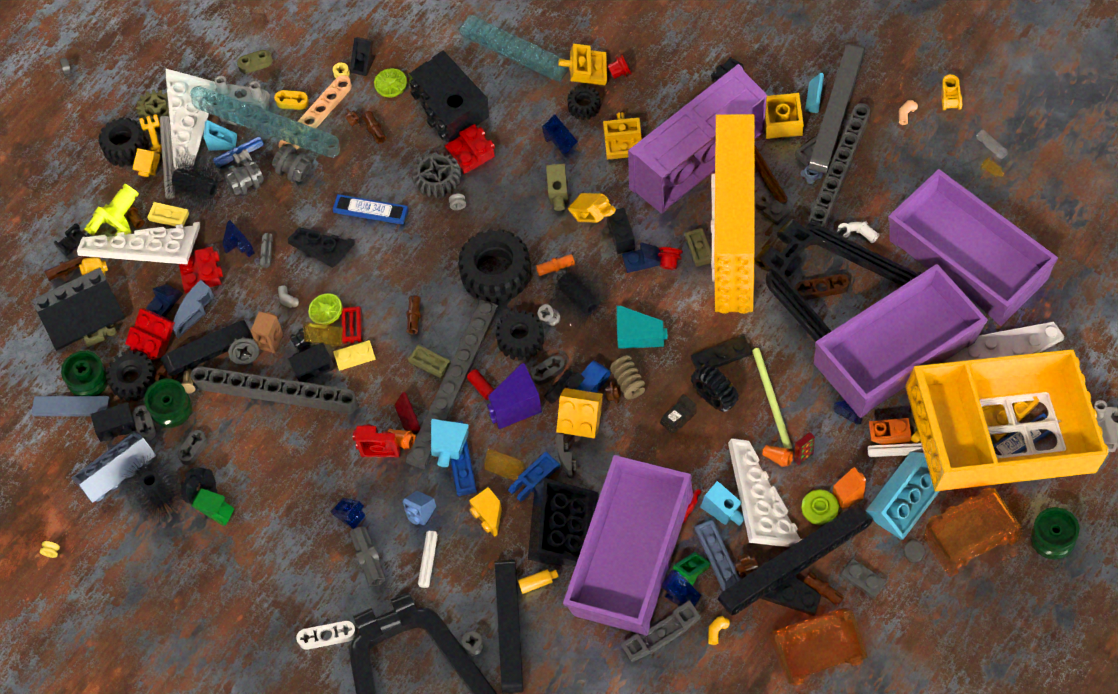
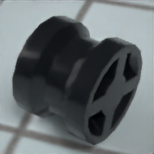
(298, 340)

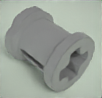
(549, 313)

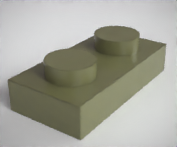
(698, 247)

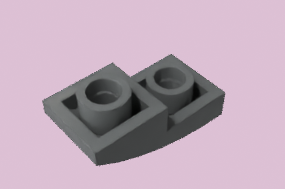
(565, 457)

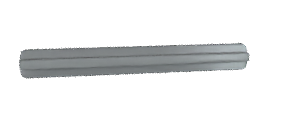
(166, 153)

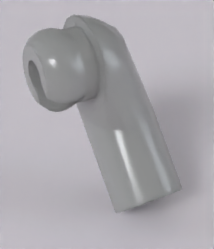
(285, 299)

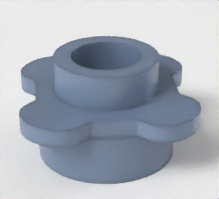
(811, 178)

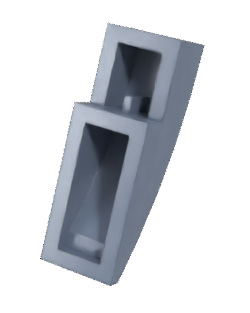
(192, 308)

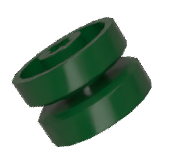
(84, 374)
(168, 403)
(1055, 533)

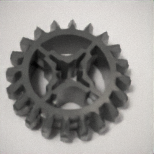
(446, 169)

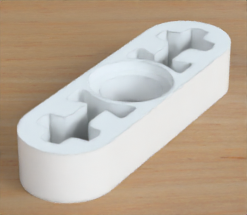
(312, 643)

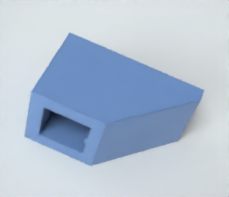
(419, 507)

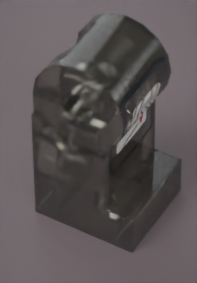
(679, 414)

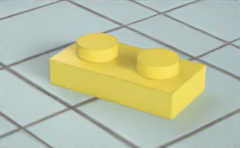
(168, 214)
(354, 355)

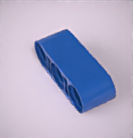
(595, 377)

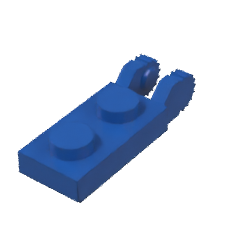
(540, 469)

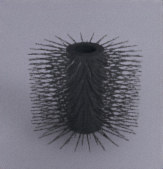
(193, 183)
(577, 293)
(154, 488)

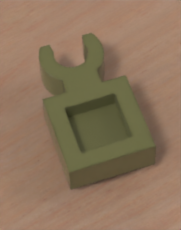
(98, 336)

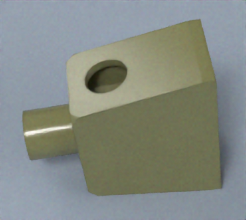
(557, 186)

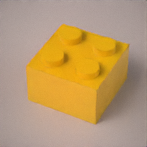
(783, 116)
(579, 413)

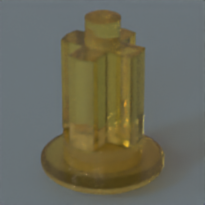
(992, 167)

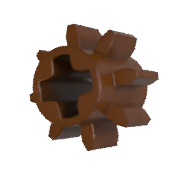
(745, 565)

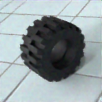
(116, 132)

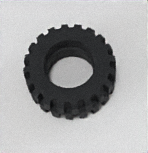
(492, 245)

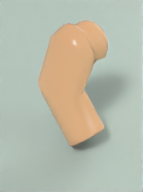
(908, 106)

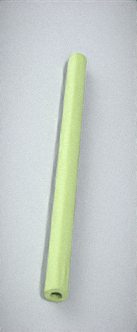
(772, 399)

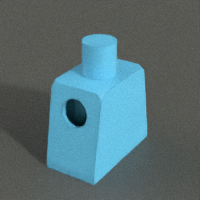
(447, 440)
(722, 505)

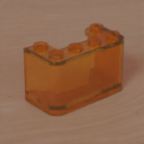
(971, 530)

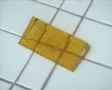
(322, 333)
(503, 465)

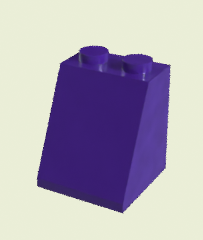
(514, 399)

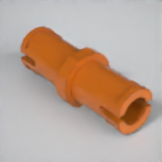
(555, 265)

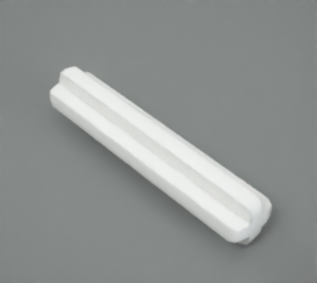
(894, 449)
(427, 559)

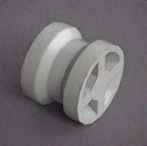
(241, 156)

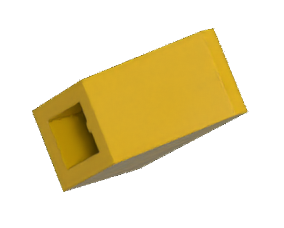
(487, 509)

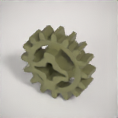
(153, 104)

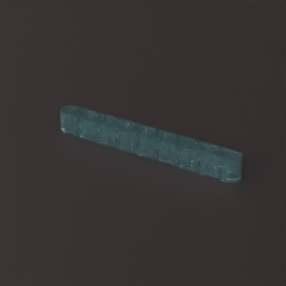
(271, 127)

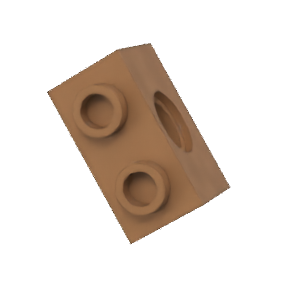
(267, 331)

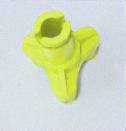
(114, 212)

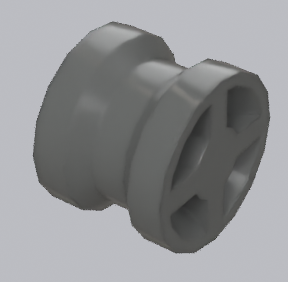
(473, 648)

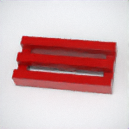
(351, 338)

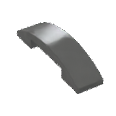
(662, 633)

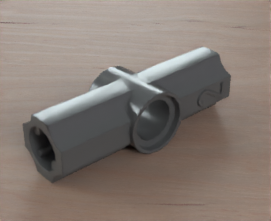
(367, 556)

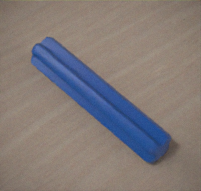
(228, 156)

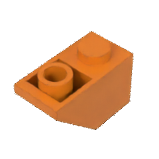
(890, 431)
(850, 489)

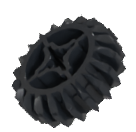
(714, 387)

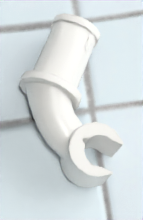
(861, 228)

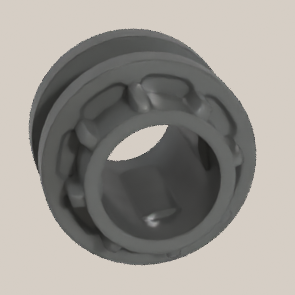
(289, 162)
(244, 177)

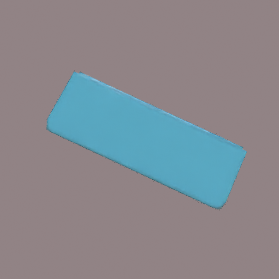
(814, 94)

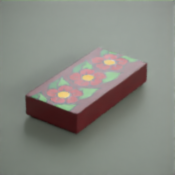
(804, 448)

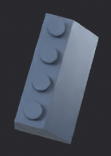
(107, 470)

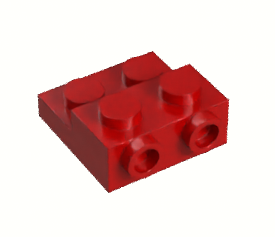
(471, 148)
(201, 267)
(150, 334)
(375, 444)

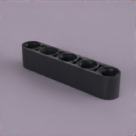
(204, 348)

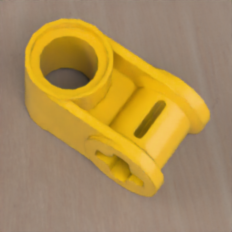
(951, 95)

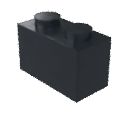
(621, 231)
(311, 363)
(113, 422)

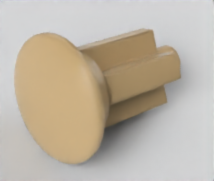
(188, 382)

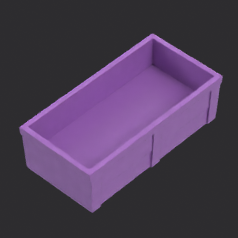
(683, 147)
(972, 245)
(909, 328)
(629, 545)

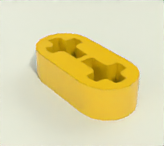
(291, 100)

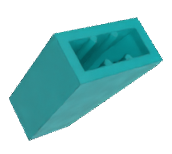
(639, 330)

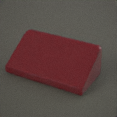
(406, 414)

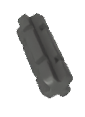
(266, 250)

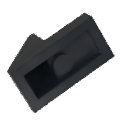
(361, 56)

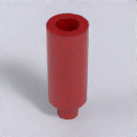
(480, 383)

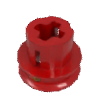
(619, 67)
(669, 257)

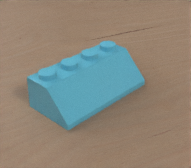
(904, 496)

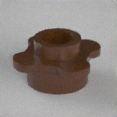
(352, 117)
(613, 392)

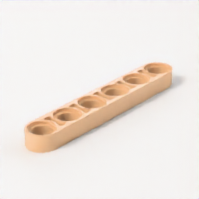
(329, 104)

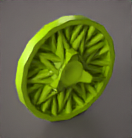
(390, 82)
(325, 309)
(820, 507)

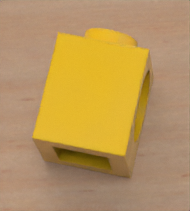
(146, 162)

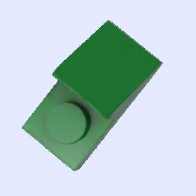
(213, 506)
(692, 567)

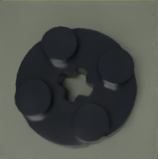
(195, 477)

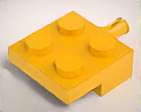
(586, 65)
(621, 136)

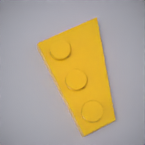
(996, 415)

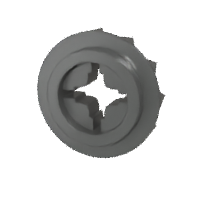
(245, 357)

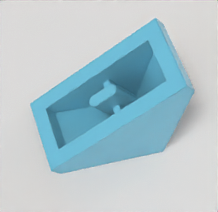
(218, 137)

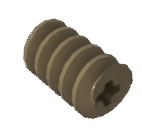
(627, 377)

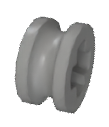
(457, 201)

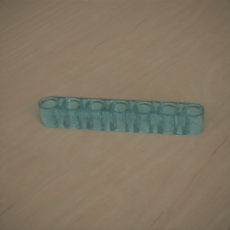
(512, 47)

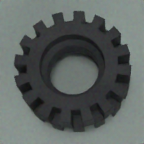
(583, 111)

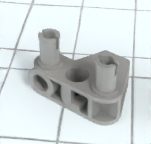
(251, 95)
(1108, 420)

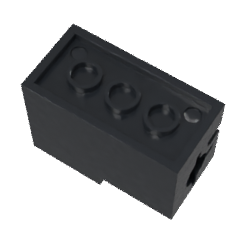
(448, 96)

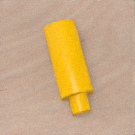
(537, 580)

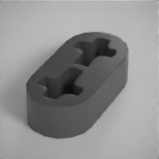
(548, 370)
(141, 424)
(190, 446)

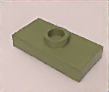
(429, 361)

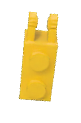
(591, 207)

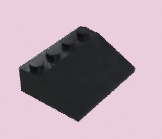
(78, 308)
(559, 522)

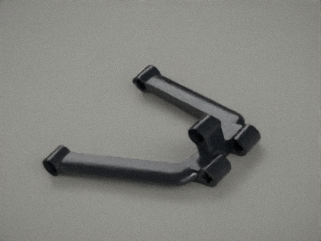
(785, 263)
(404, 618)

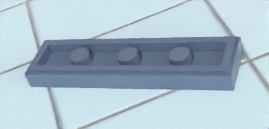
(69, 405)
(717, 554)

